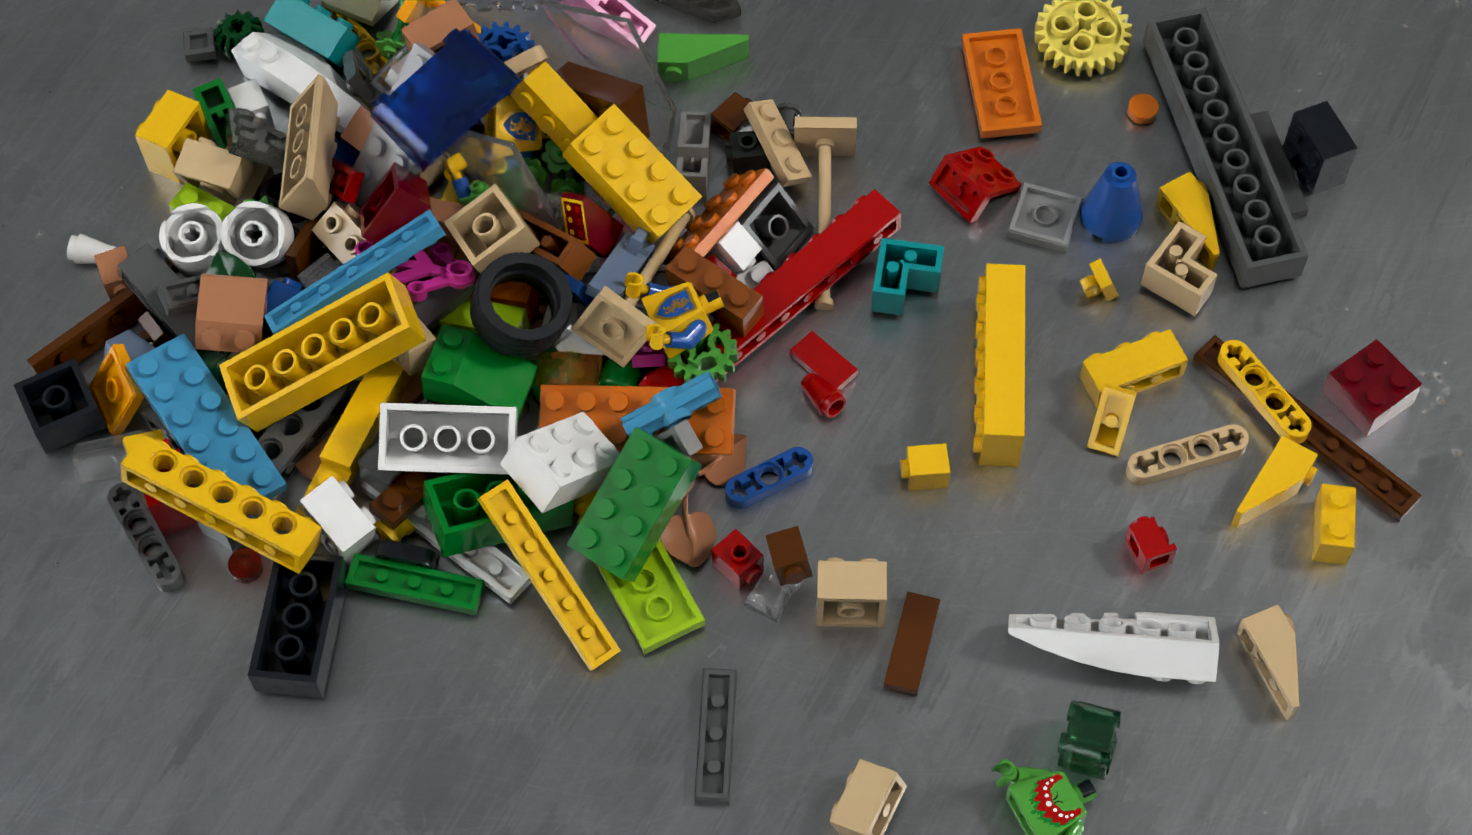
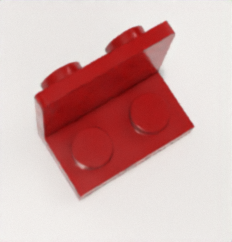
(971, 179)

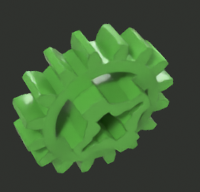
(714, 361)

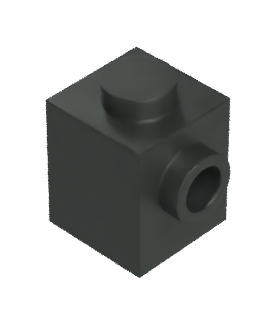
(745, 153)

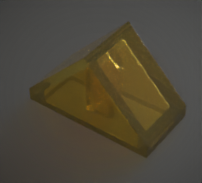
(568, 368)

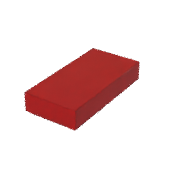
(823, 360)

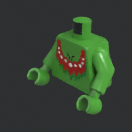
(1045, 799)

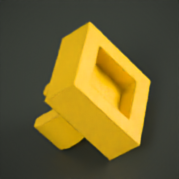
(1099, 282)

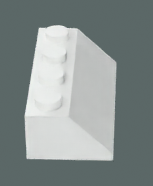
(445, 437)

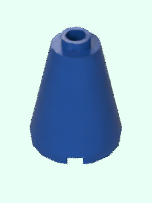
(1113, 205)

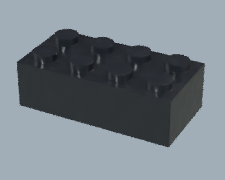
(299, 627)

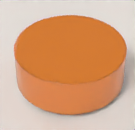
(1143, 109)

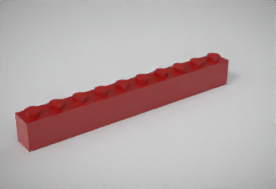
(806, 275)

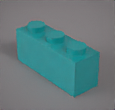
(313, 28)

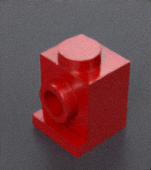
(1149, 544)

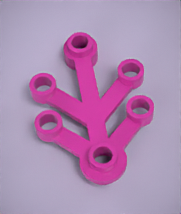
(455, 274)

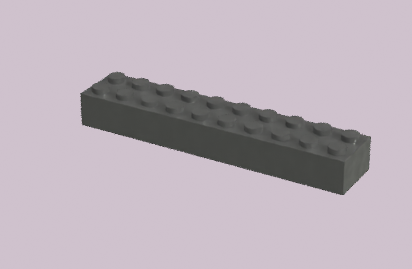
(1225, 148)

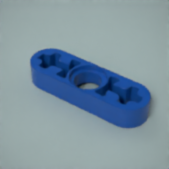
(794, 476)

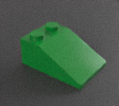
(472, 374)

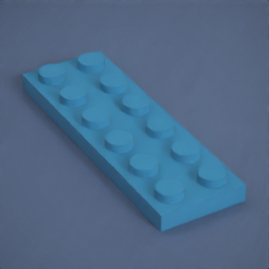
(202, 415)

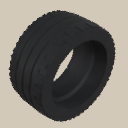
(537, 273)

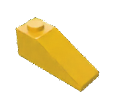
(1189, 202)
(1278, 481)

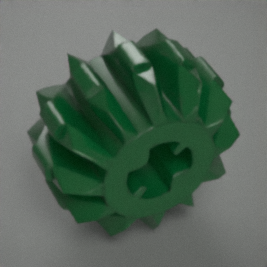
(234, 30)

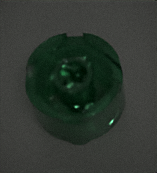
(1089, 739)

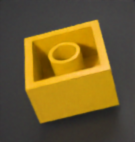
(166, 130)

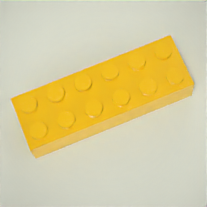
(322, 352)
(1000, 365)

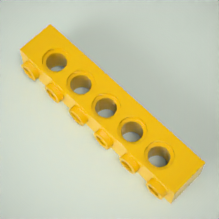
(200, 503)

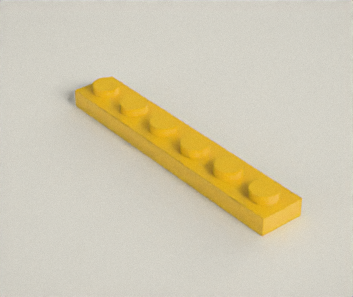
(549, 575)

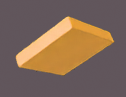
(116, 390)

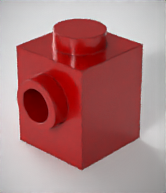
(738, 559)

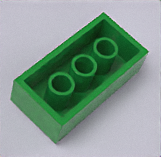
(634, 504)
(461, 521)

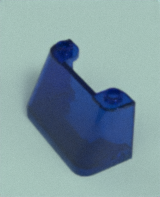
(444, 98)

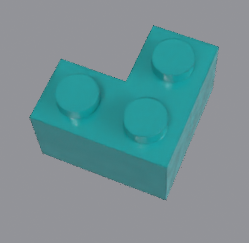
(904, 267)

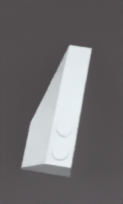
(289, 68)
(1145, 646)

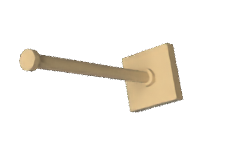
(825, 139)
(614, 322)

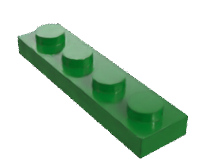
(415, 584)

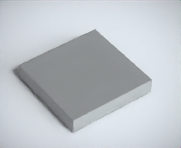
(1044, 217)

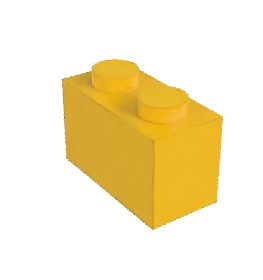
(1334, 524)

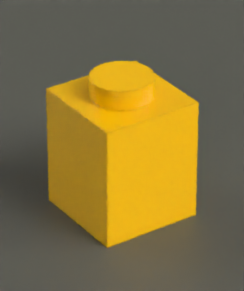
(926, 467)

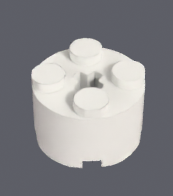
(248, 219)
(192, 238)

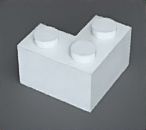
(344, 525)

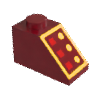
(590, 224)

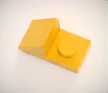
(1111, 419)

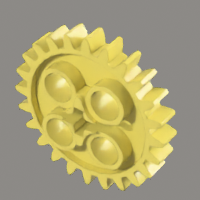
(1083, 34)

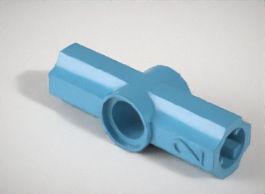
(673, 405)

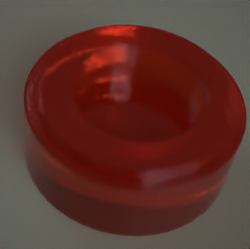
(245, 565)

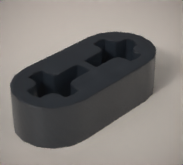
(407, 554)

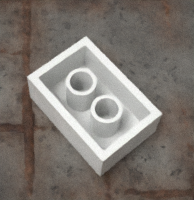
(560, 461)

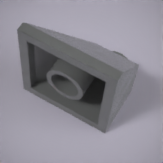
(775, 224)

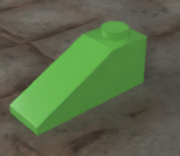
(694, 55)

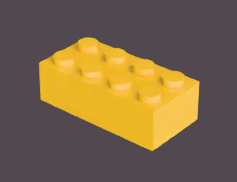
(631, 174)

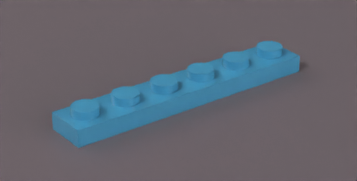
(360, 270)

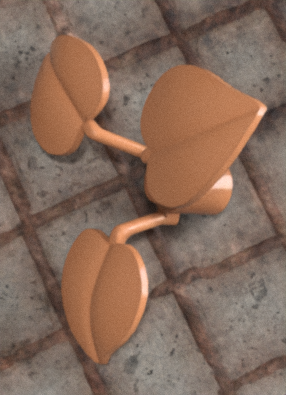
(694, 535)

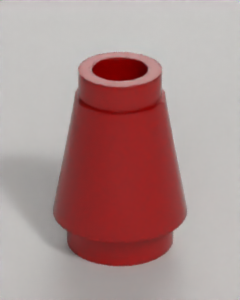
(824, 396)

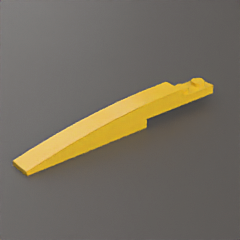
(359, 424)

